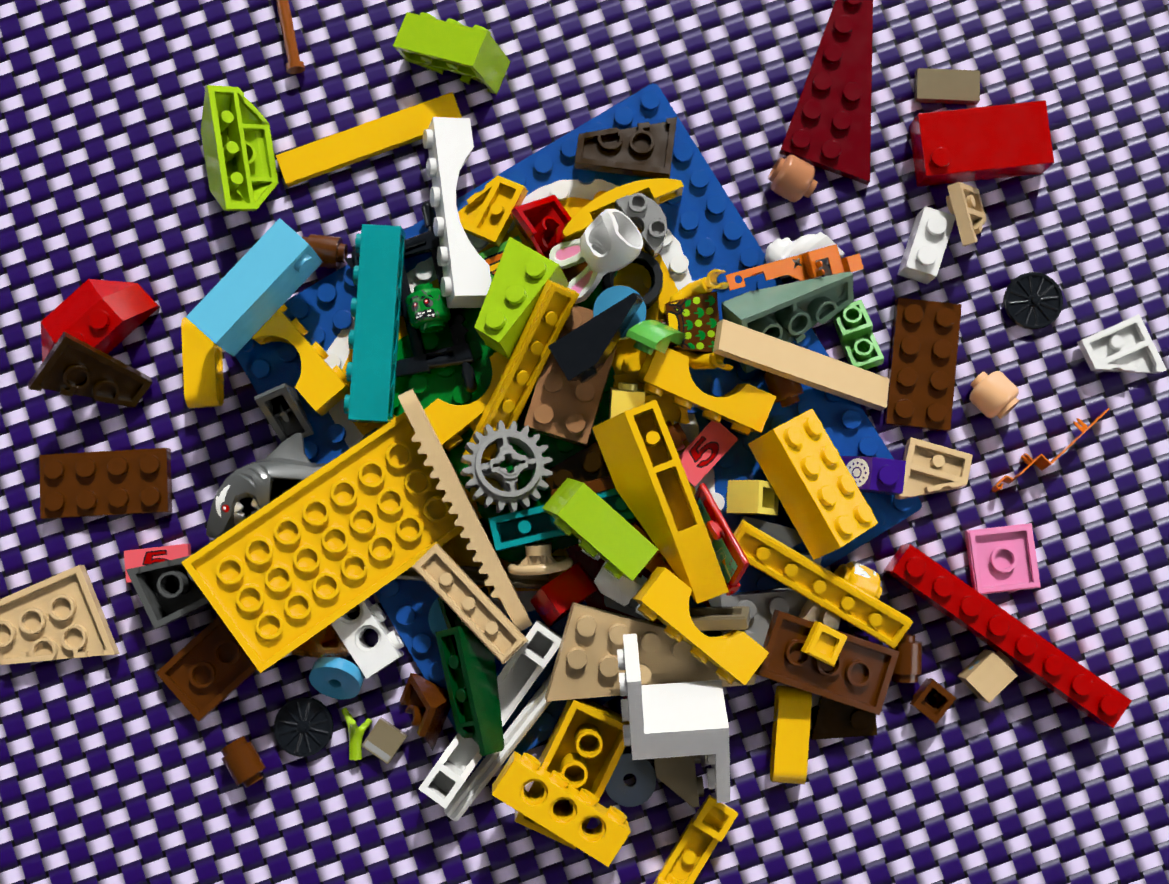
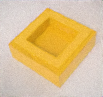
(824, 643)

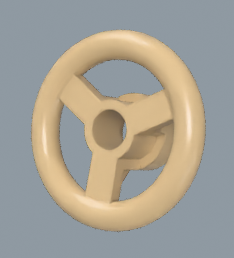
(539, 561)

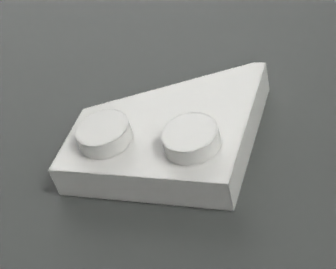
(1122, 349)

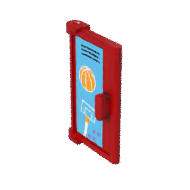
(726, 547)

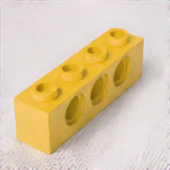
(600, 843)

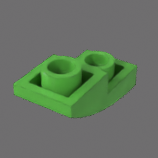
(654, 335)
(856, 336)

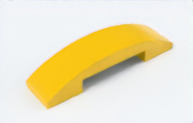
(657, 189)
(697, 843)

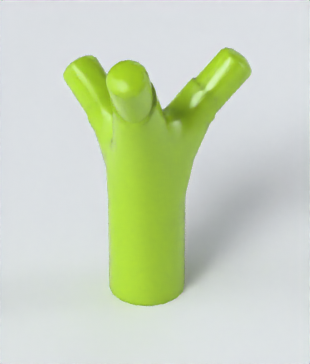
(355, 735)

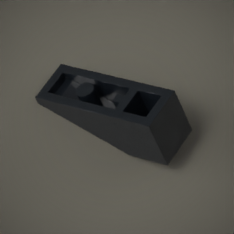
(592, 343)

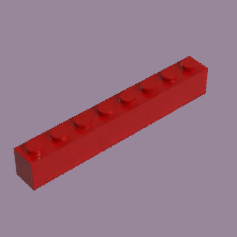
(1007, 635)

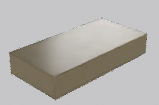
(947, 86)
(721, 618)

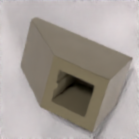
(680, 777)

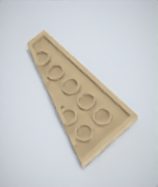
(54, 621)
(589, 658)

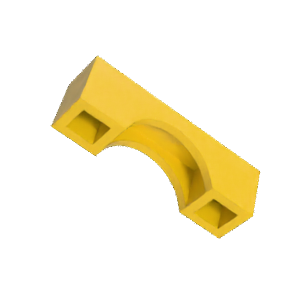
(318, 381)
(742, 406)
(454, 420)
(668, 598)

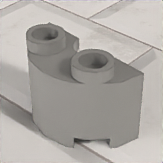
(648, 217)

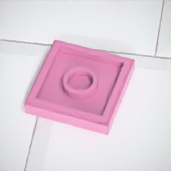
(1002, 559)

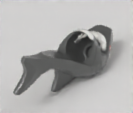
(260, 484)

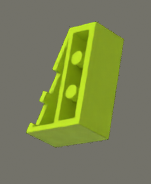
(452, 48)
(514, 294)
(599, 529)

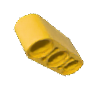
(201, 368)
(790, 735)

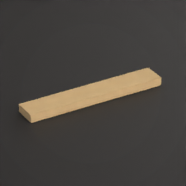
(800, 365)

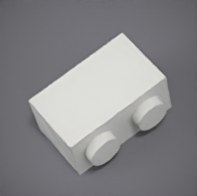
(926, 245)

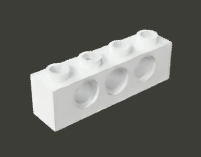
(351, 632)

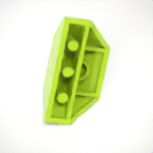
(236, 150)

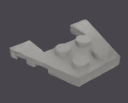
(762, 606)

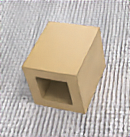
(988, 674)

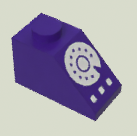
(876, 474)

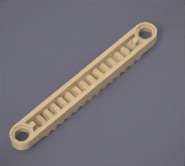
(464, 509)

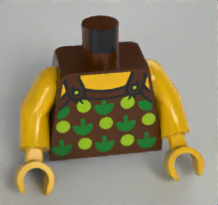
(697, 314)

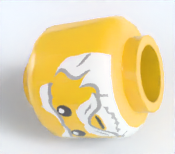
(861, 577)

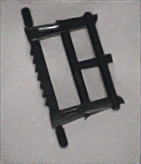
(448, 357)

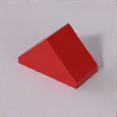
(556, 596)

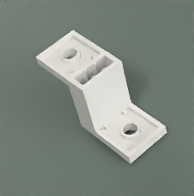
(675, 719)

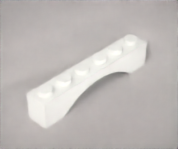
(464, 270)
(513, 684)

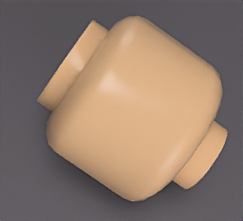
(994, 394)

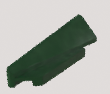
(471, 683)

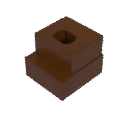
(942, 701)

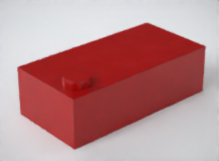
(981, 143)

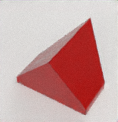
(542, 223)

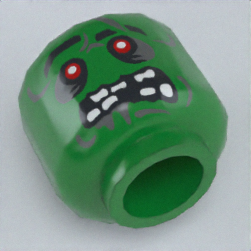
(427, 308)

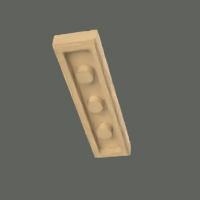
(470, 603)

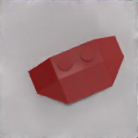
(98, 314)

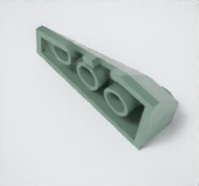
(790, 308)

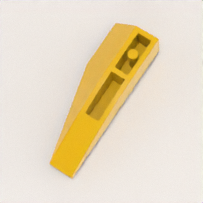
(659, 495)

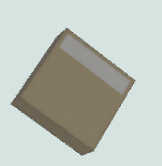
(384, 740)

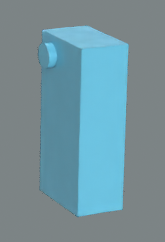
(255, 288)

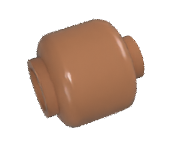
(792, 178)

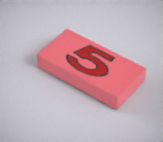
(706, 451)
(148, 556)

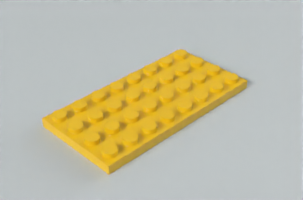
(325, 544)

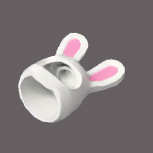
(606, 246)

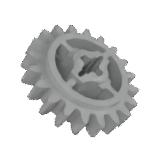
(502, 438)

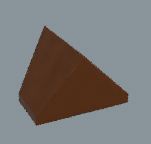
(428, 706)

